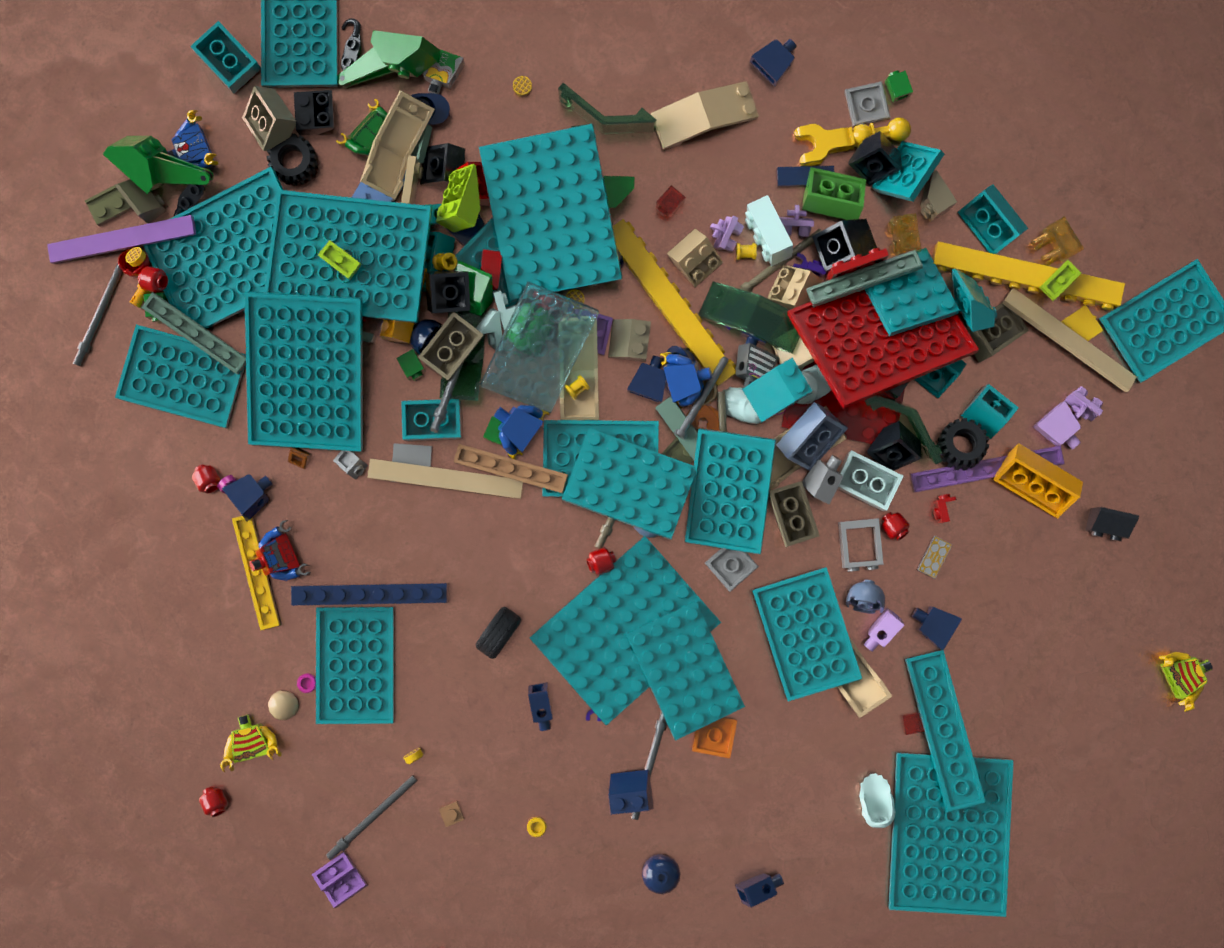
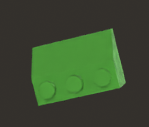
(834, 194)

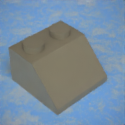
(936, 197)
(145, 205)
(629, 339)

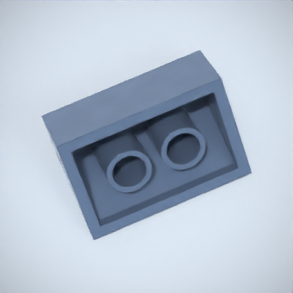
(811, 436)

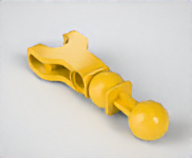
(844, 139)

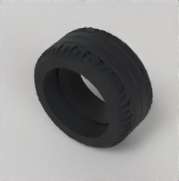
(498, 632)

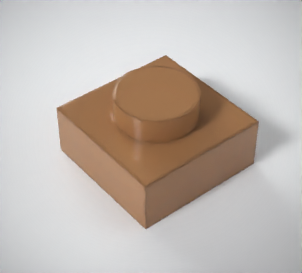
(451, 814)

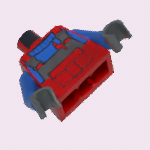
(277, 556)

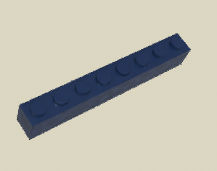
(370, 594)

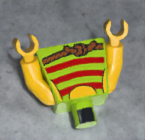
(1185, 676)
(249, 743)

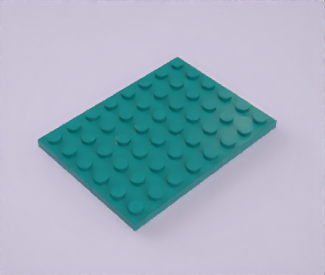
(551, 210)
(380, 235)
(226, 254)
(304, 371)
(589, 634)
(954, 857)

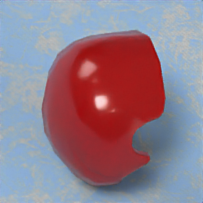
(127, 268)

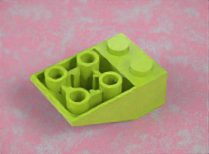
(460, 201)

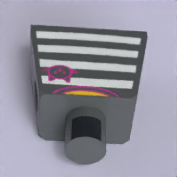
(753, 363)

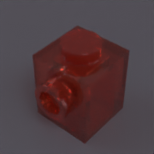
(670, 202)

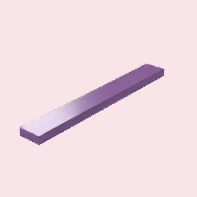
(121, 239)
(983, 470)

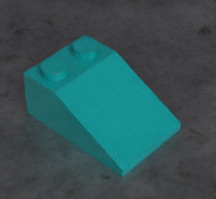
(777, 390)

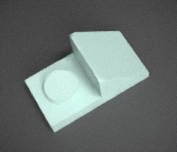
(505, 312)
(492, 325)

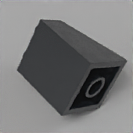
(844, 241)

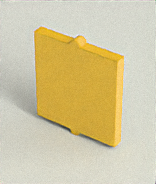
(1083, 323)

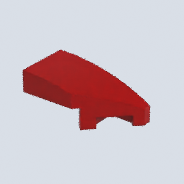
(491, 264)

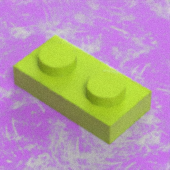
(339, 259)
(1060, 280)

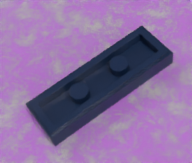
(797, 175)

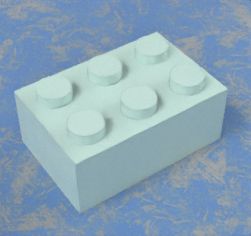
(768, 231)
(868, 481)

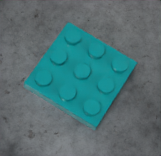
(917, 167)

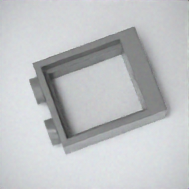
(842, 526)

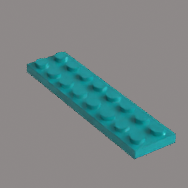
(945, 731)

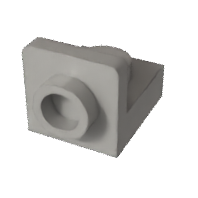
(350, 463)

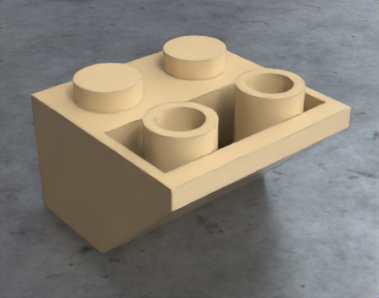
(695, 257)
(791, 286)

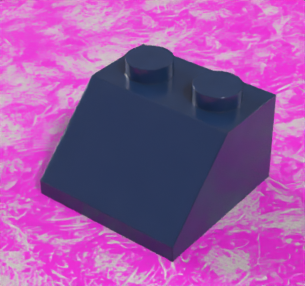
(630, 792)

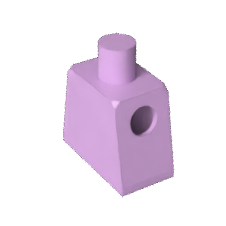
(1059, 426)
(887, 622)

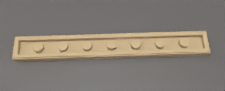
(1069, 340)
(444, 478)

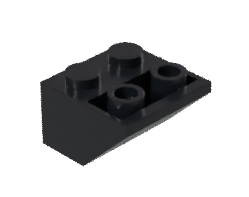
(313, 112)

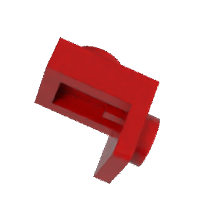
(940, 511)

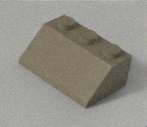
(268, 117)
(451, 346)
(793, 514)

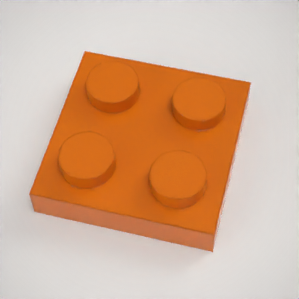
(716, 738)

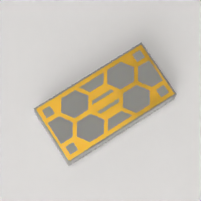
(934, 557)

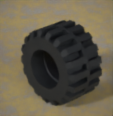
(300, 172)
(973, 434)

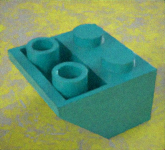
(990, 410)

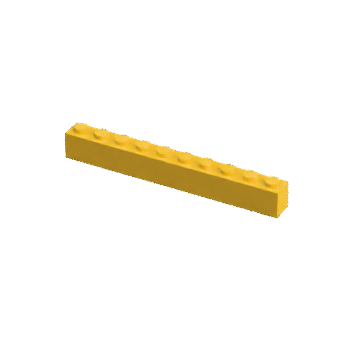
(1025, 275)
(669, 301)

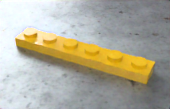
(257, 581)

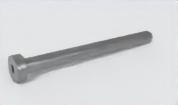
(681, 433)

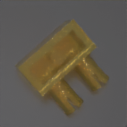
(905, 234)
(1061, 238)

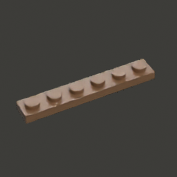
(511, 468)

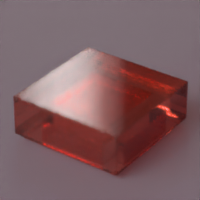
(912, 723)

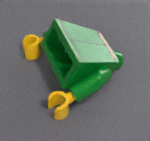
(365, 133)

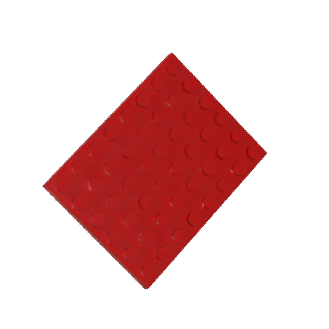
(862, 358)

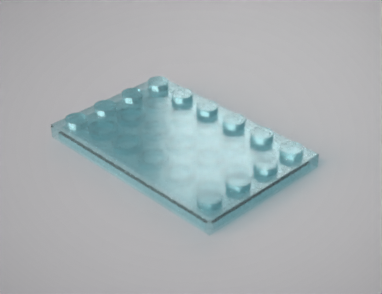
(539, 347)

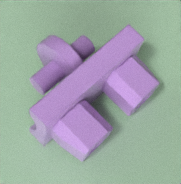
(804, 223)
(723, 231)
(1083, 406)

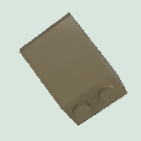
(1007, 329)

